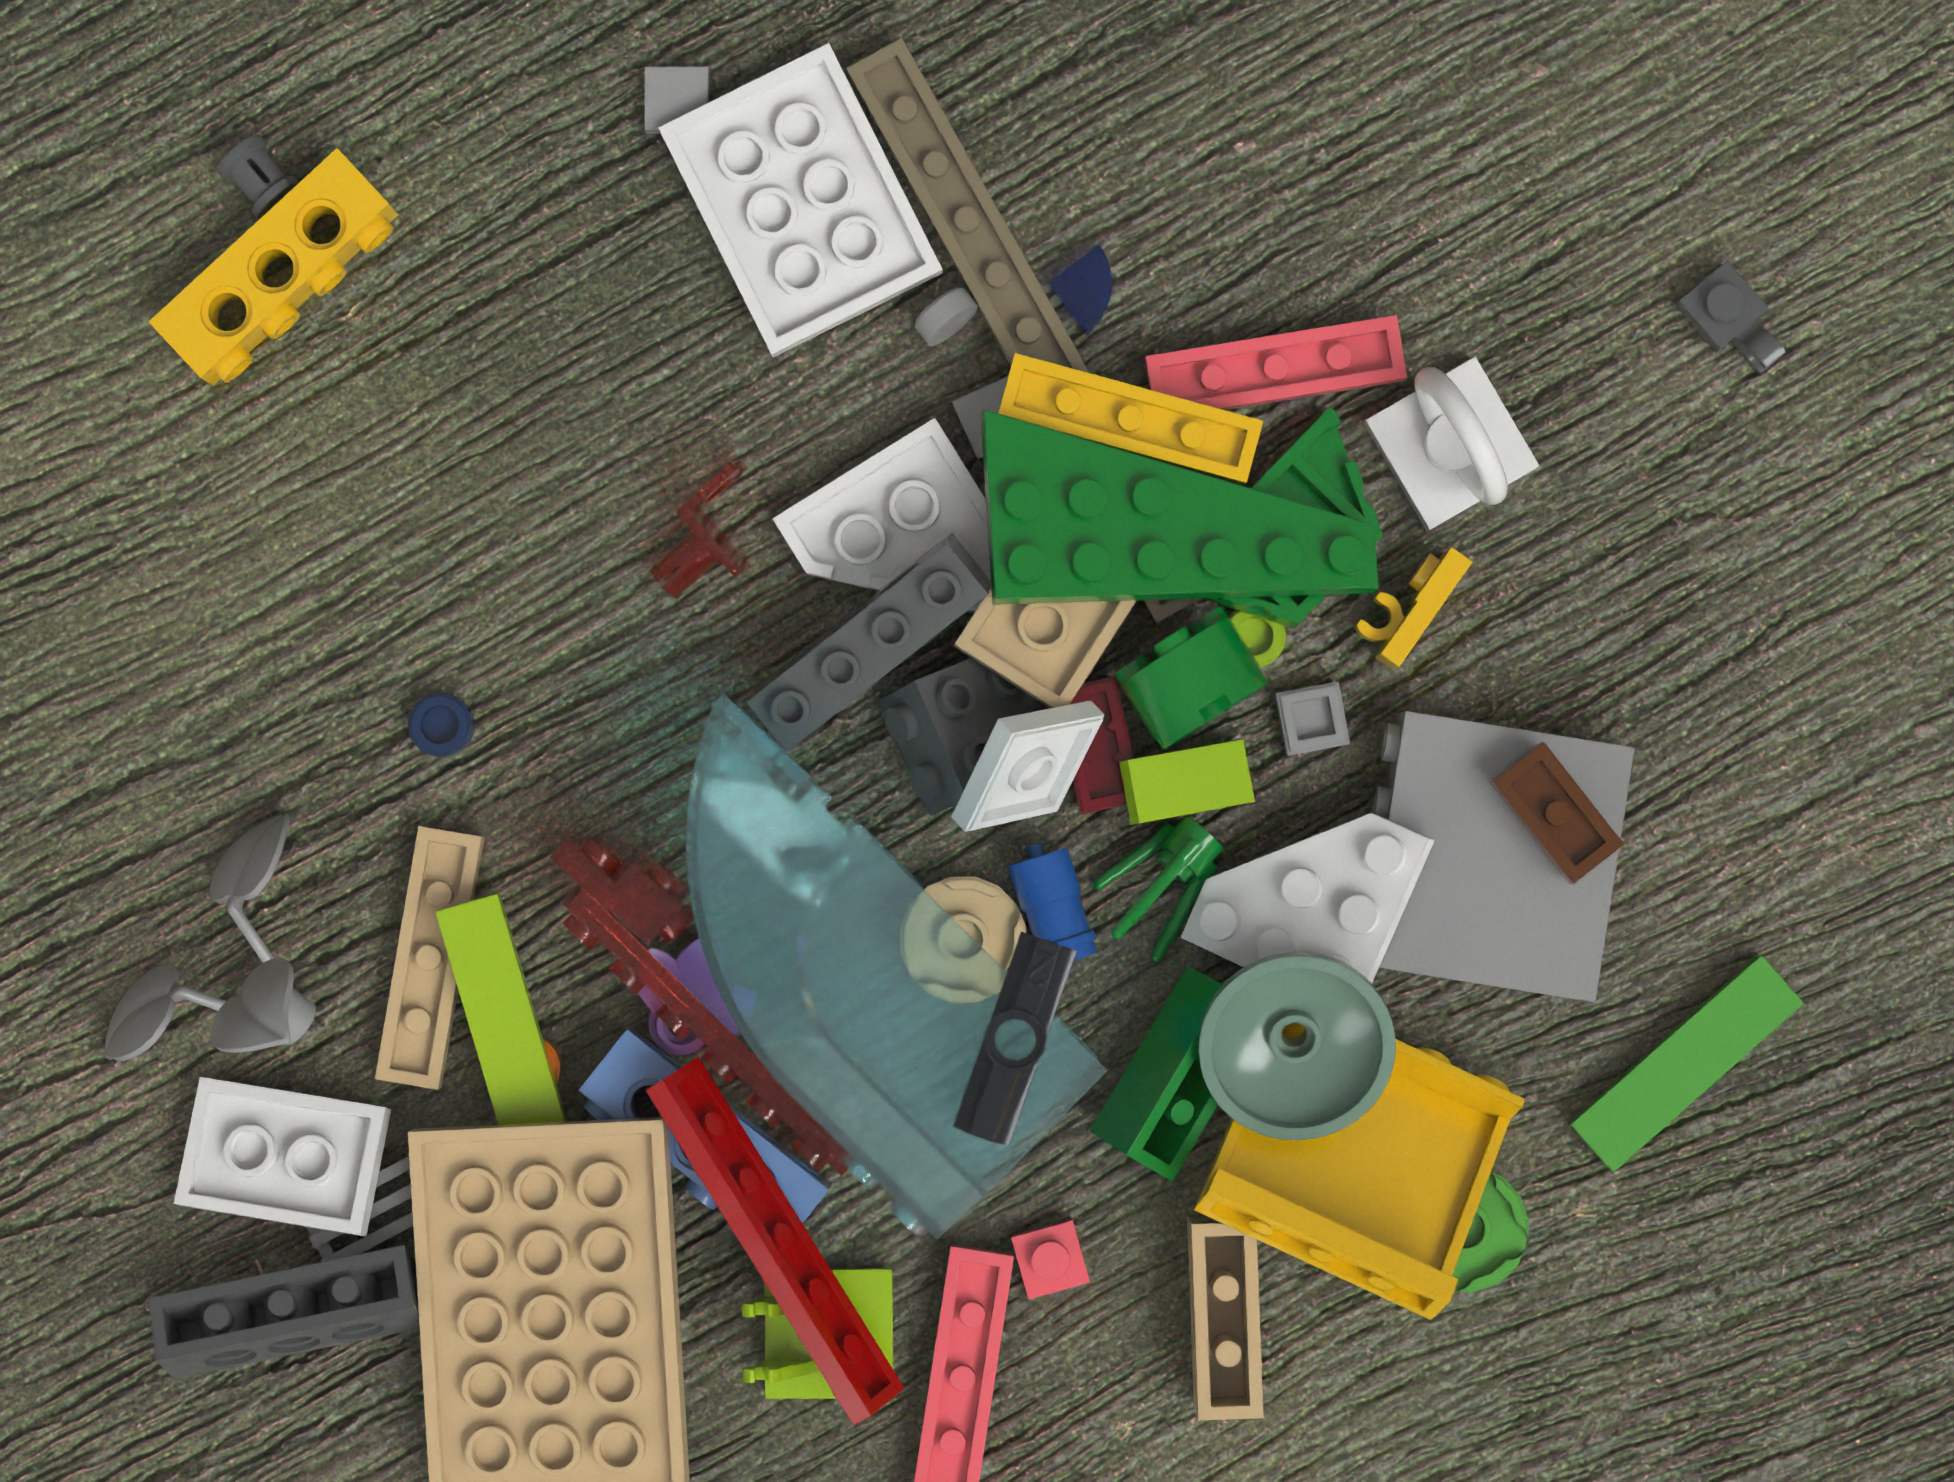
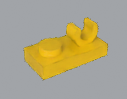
(1434, 584)

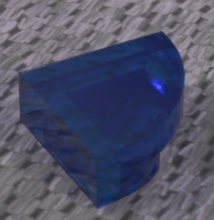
(1085, 289)

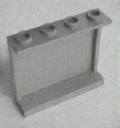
(1488, 893)

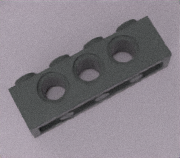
(869, 642)
(285, 1312)

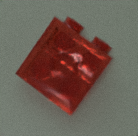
(641, 898)

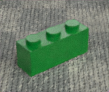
(1163, 1094)

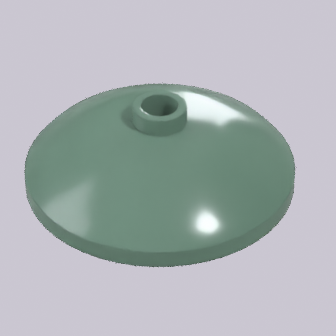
(1304, 1082)

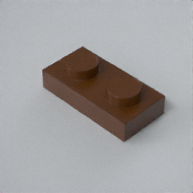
(1556, 813)

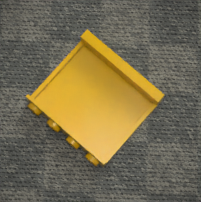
(1382, 1196)

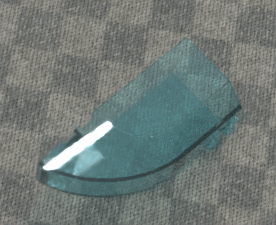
(855, 980)

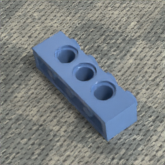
(640, 1062)

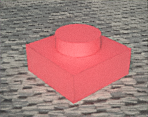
(1050, 1258)

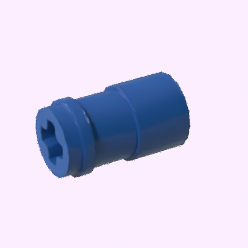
(1051, 899)

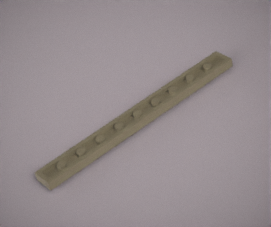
(967, 220)

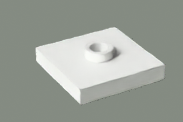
(1027, 765)

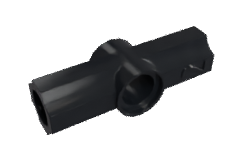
(1002, 1082)

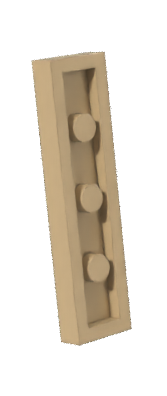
(422, 980)

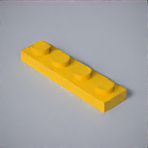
(1132, 418)

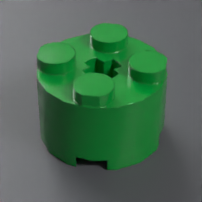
(1191, 678)

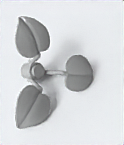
(264, 1008)

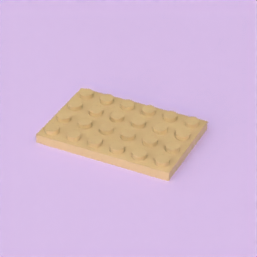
(549, 1302)

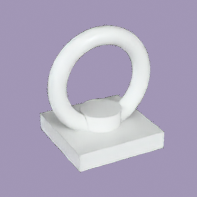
(1451, 443)

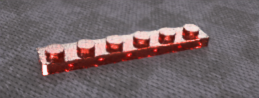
(685, 1014)

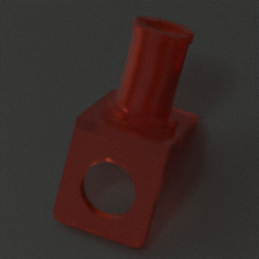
(705, 543)

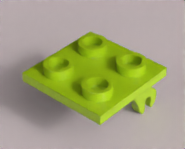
(788, 1365)

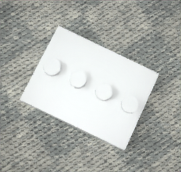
(800, 200)

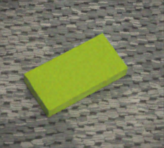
(1187, 782)

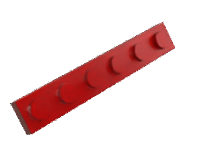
(775, 1240)

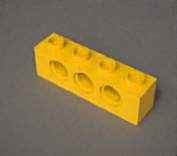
(191, 318)

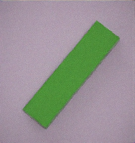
(1685, 1063)

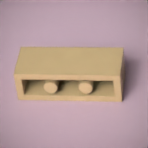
(1224, 1321)

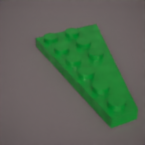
(1123, 527)

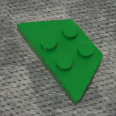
(1317, 475)

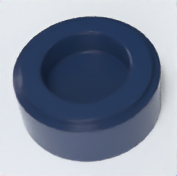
(441, 725)

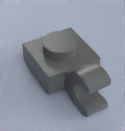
(1726, 311)

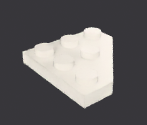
(889, 513)
(1318, 896)

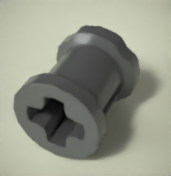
(256, 174)

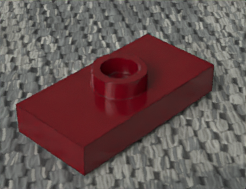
(1099, 777)

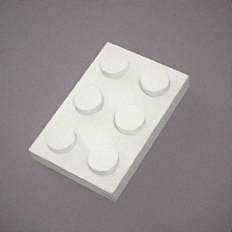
(282, 1156)

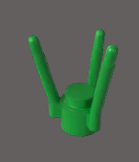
(1185, 853)

